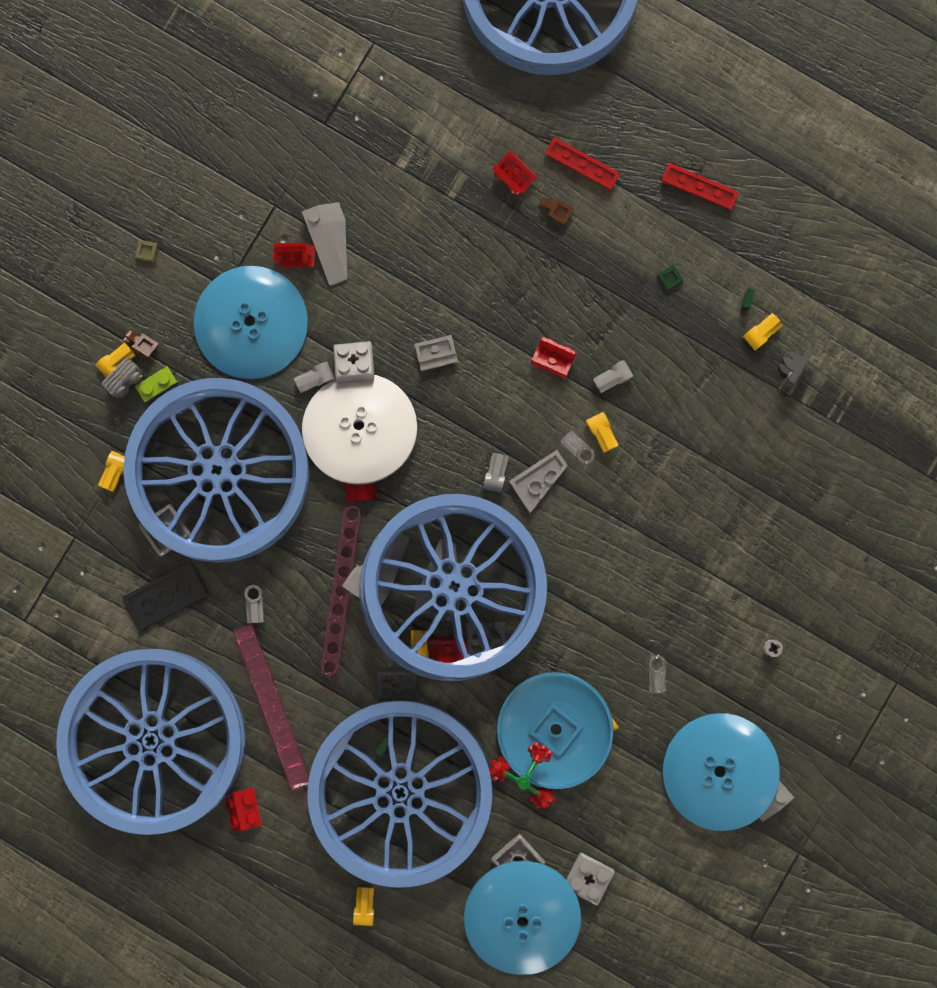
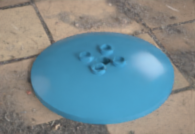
(255, 349)
(562, 701)
(749, 778)
(516, 892)

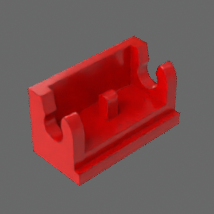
(294, 255)

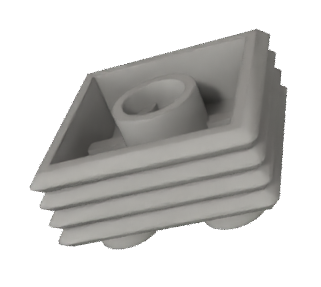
(346, 371)
(122, 378)
(166, 516)
(517, 847)
(600, 873)

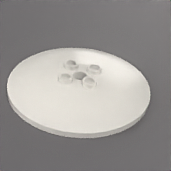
(366, 453)

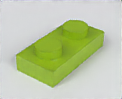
(156, 384)

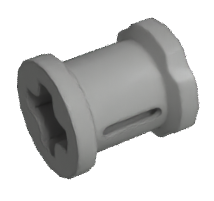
(778, 650)

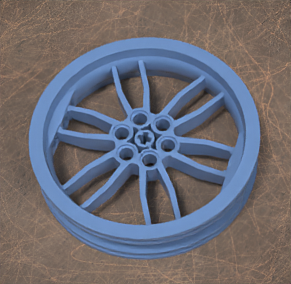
(528, 59)
(176, 403)
(432, 510)
(80, 704)
(463, 842)

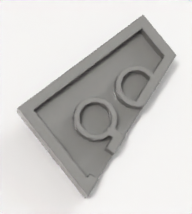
(538, 479)

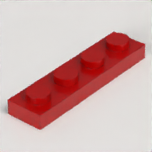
(582, 163)
(699, 186)

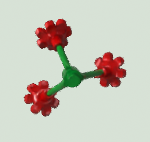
(539, 754)

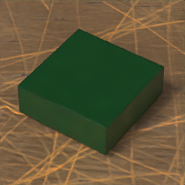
(670, 278)
(747, 300)
(382, 747)

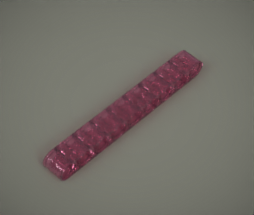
(342, 600)
(272, 707)

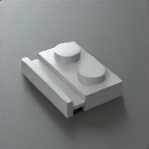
(436, 353)

